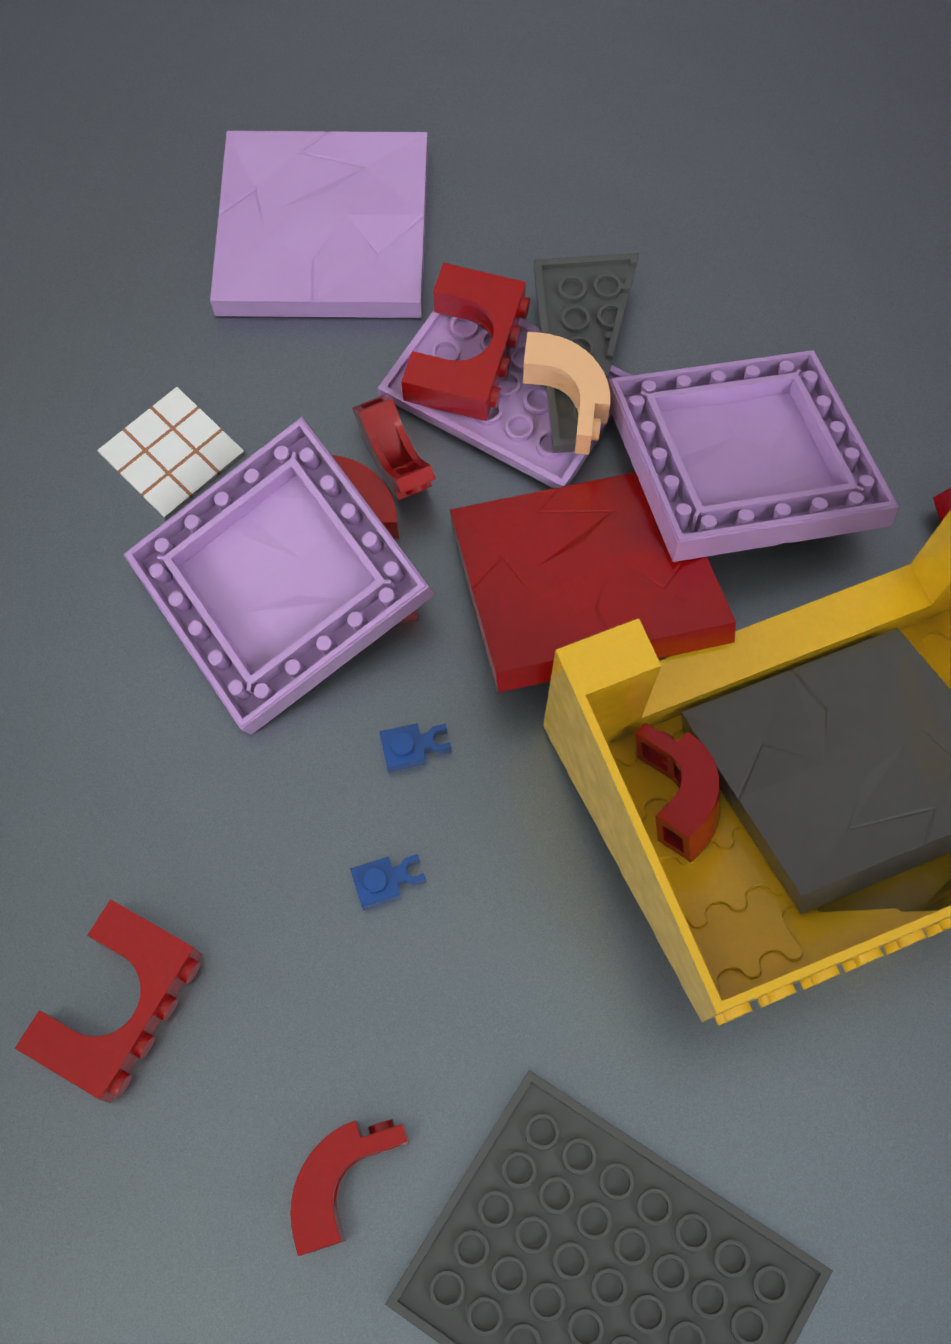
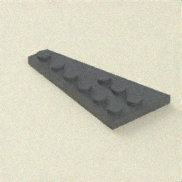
(585, 304)

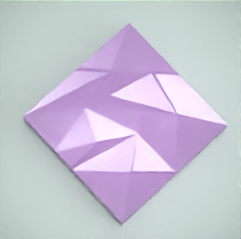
(321, 225)
(748, 455)
(277, 576)

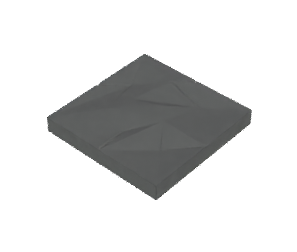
(837, 766)

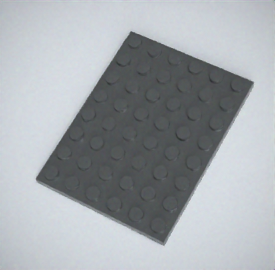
(597, 1242)

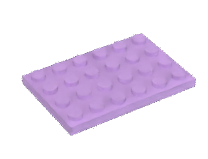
(519, 426)

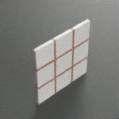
(171, 452)

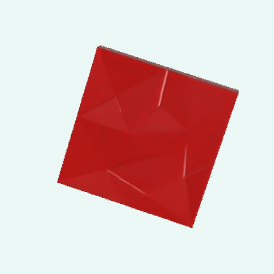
(576, 565)

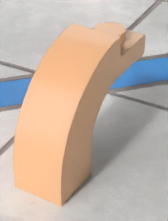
(571, 369)

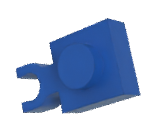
(406, 747)
(379, 881)

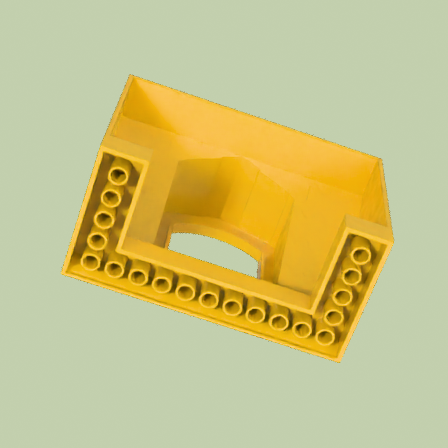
(725, 912)

